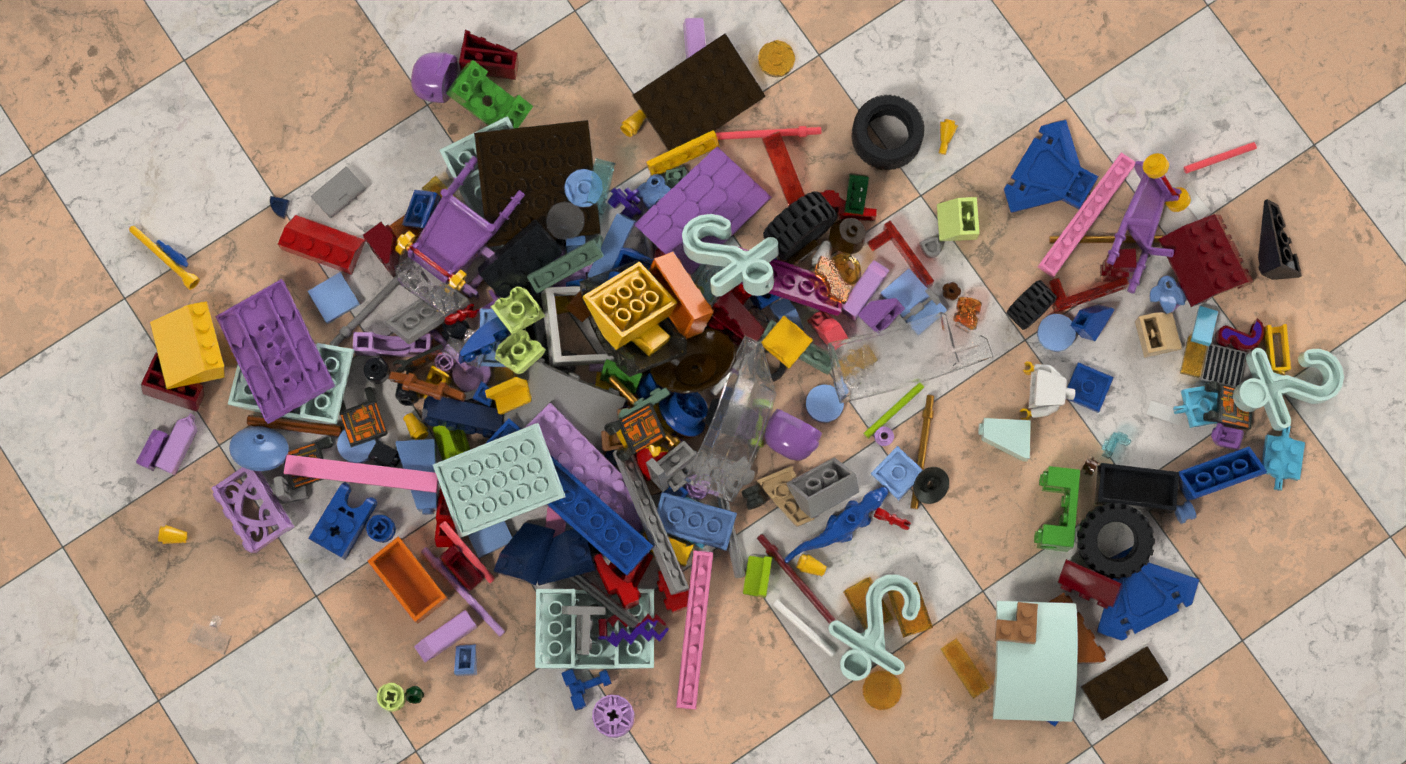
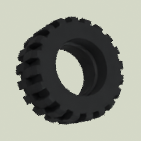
(801, 223)
(1137, 556)

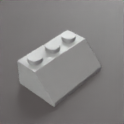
(823, 487)

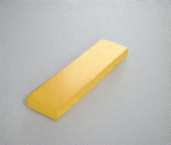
(683, 153)

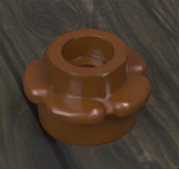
(956, 291)
(1090, 466)

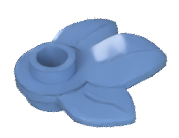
(653, 193)
(1167, 296)

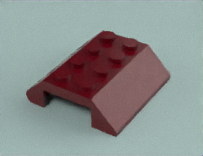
(1205, 259)

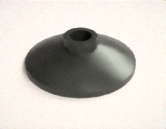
(935, 490)

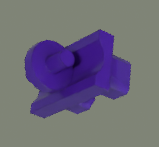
(619, 197)

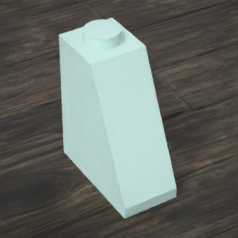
(1007, 435)

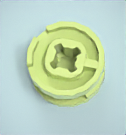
(391, 697)

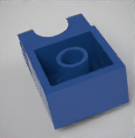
(348, 520)

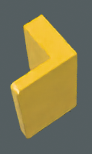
(509, 394)

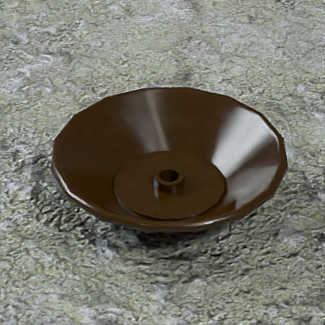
(705, 364)

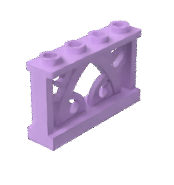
(277, 513)

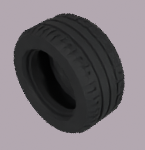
(889, 106)

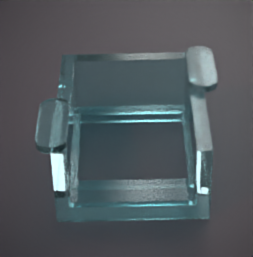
(600, 184)

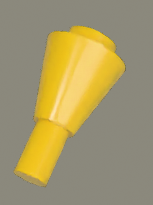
(947, 130)

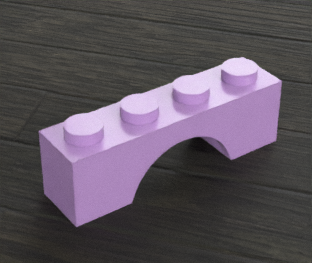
(380, 345)

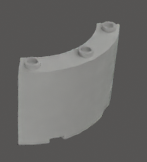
(580, 402)

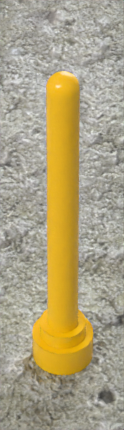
(190, 280)

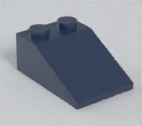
(525, 553)
(566, 557)

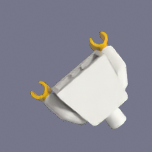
(1046, 391)

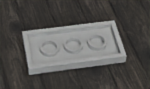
(419, 319)

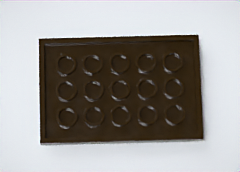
(699, 94)

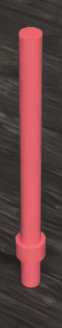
(801, 131)

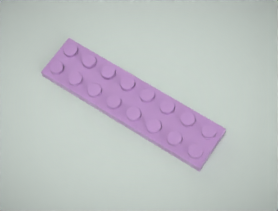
(586, 463)

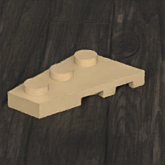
(776, 488)

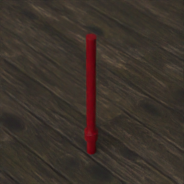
(772, 551)

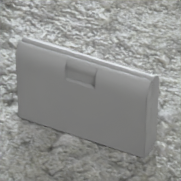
(338, 192)

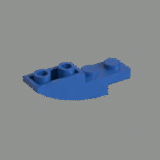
(483, 340)

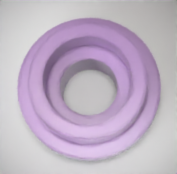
(884, 442)

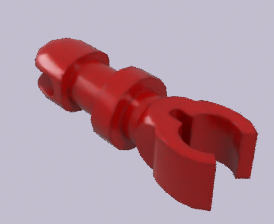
(461, 315)
(883, 515)

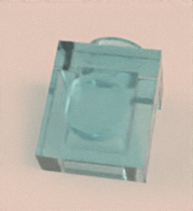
(1110, 445)

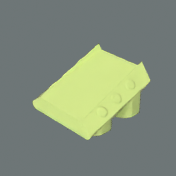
(517, 310)
(519, 352)

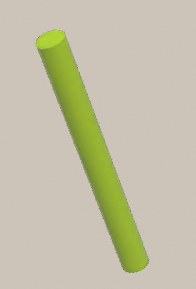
(893, 410)

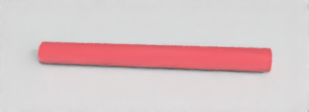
(1220, 157)
(467, 552)

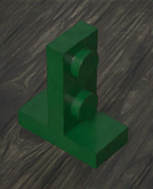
(856, 194)

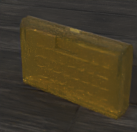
(856, 597)
(910, 627)

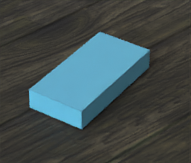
(1204, 326)

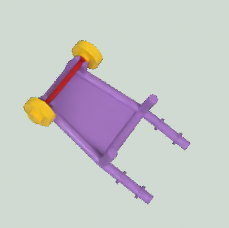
(1145, 212)
(452, 234)

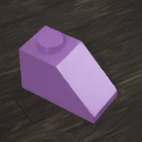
(881, 313)

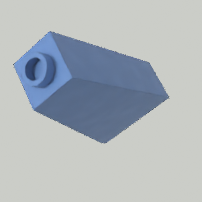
(613, 242)
(420, 456)

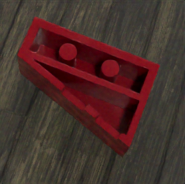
(496, 59)
(734, 319)
(184, 396)

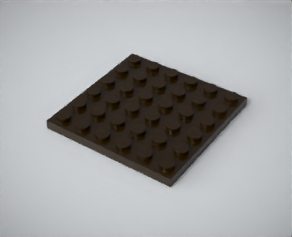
(536, 164)

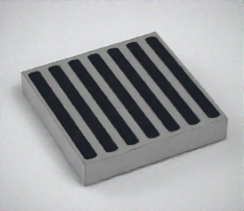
(1223, 365)

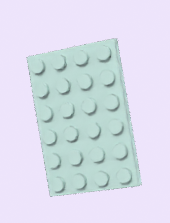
(499, 480)

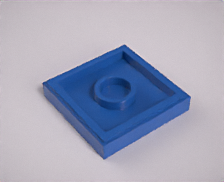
(1089, 386)

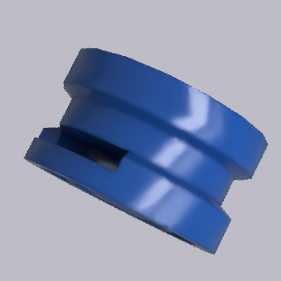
(381, 528)

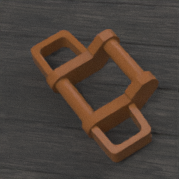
(411, 382)

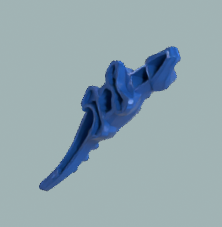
(841, 527)

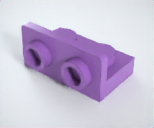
(152, 449)

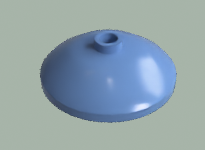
(258, 448)

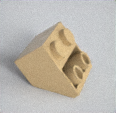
(1157, 334)

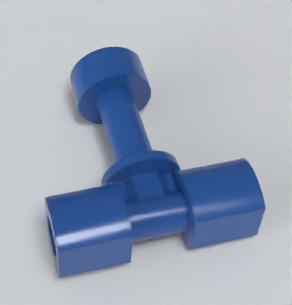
(578, 687)

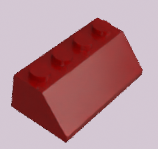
(321, 244)

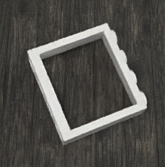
(552, 332)

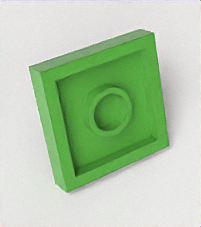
(630, 383)

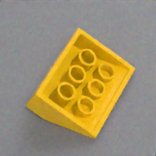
(629, 305)
(187, 346)

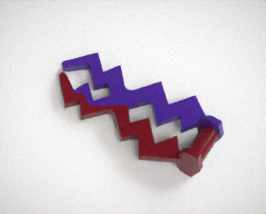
(639, 629)

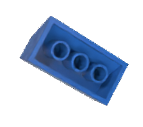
(1220, 473)

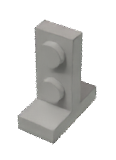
(670, 464)
(284, 493)
(583, 625)

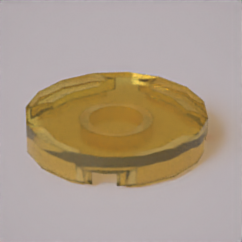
(776, 58)
(882, 690)

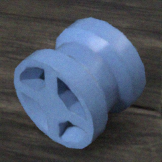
(1185, 512)

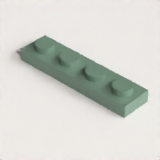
(812, 355)

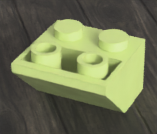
(958, 219)

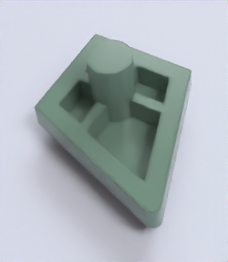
(674, 176)

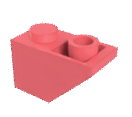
(827, 327)

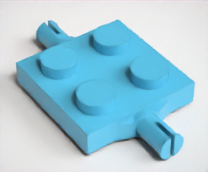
(1196, 403)
(1283, 457)

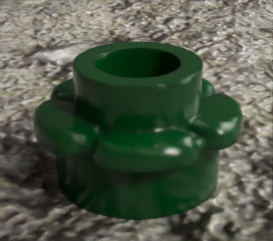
(414, 694)

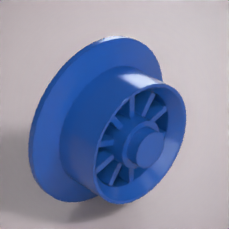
(684, 412)

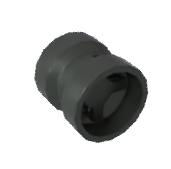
(753, 497)

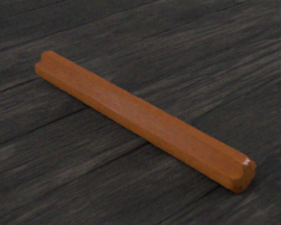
(294, 425)

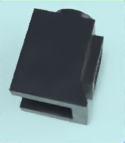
(384, 455)

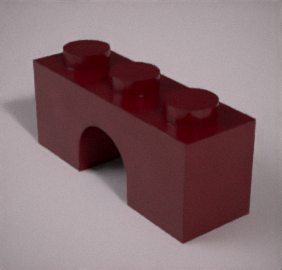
(1123, 265)

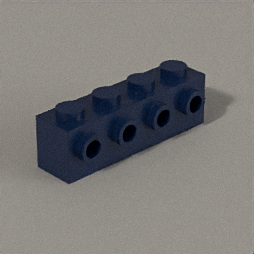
(461, 416)

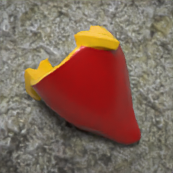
(644, 455)

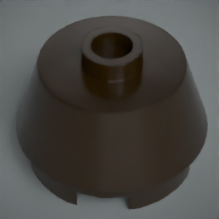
(847, 235)

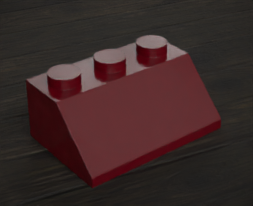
(382, 243)
(1089, 584)

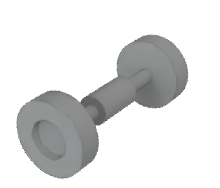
(920, 306)

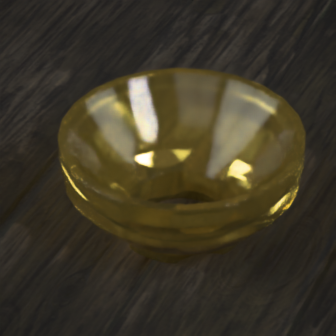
(847, 274)

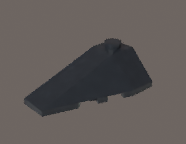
(1274, 250)

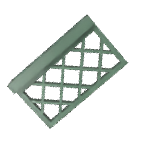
(566, 264)

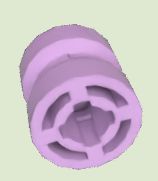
(445, 366)

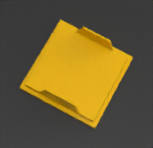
(786, 341)

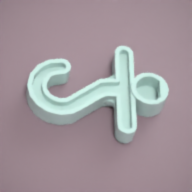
(740, 266)
(1269, 387)
(871, 644)

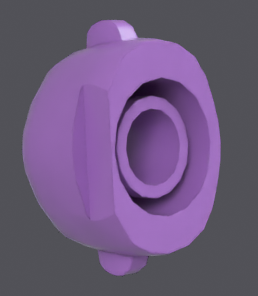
(434, 75)
(791, 436)

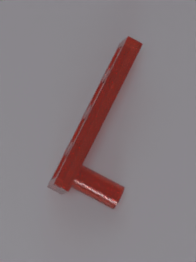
(783, 167)
(891, 233)
(1063, 302)

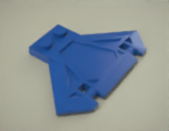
(1050, 172)
(1146, 599)

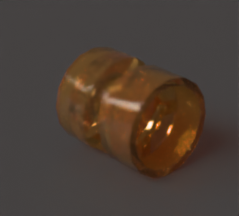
(967, 312)

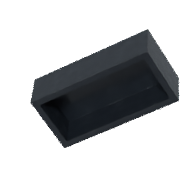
(518, 258)
(1137, 487)

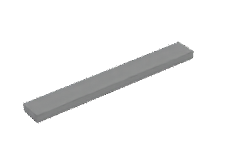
(652, 525)

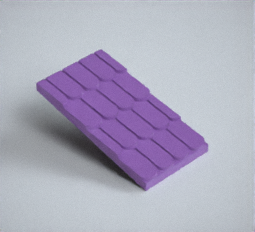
(709, 188)
(275, 351)

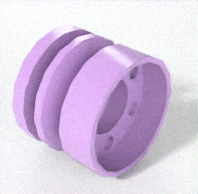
(619, 726)

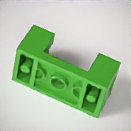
(471, 88)
(1065, 482)

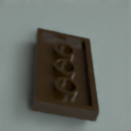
(1124, 683)

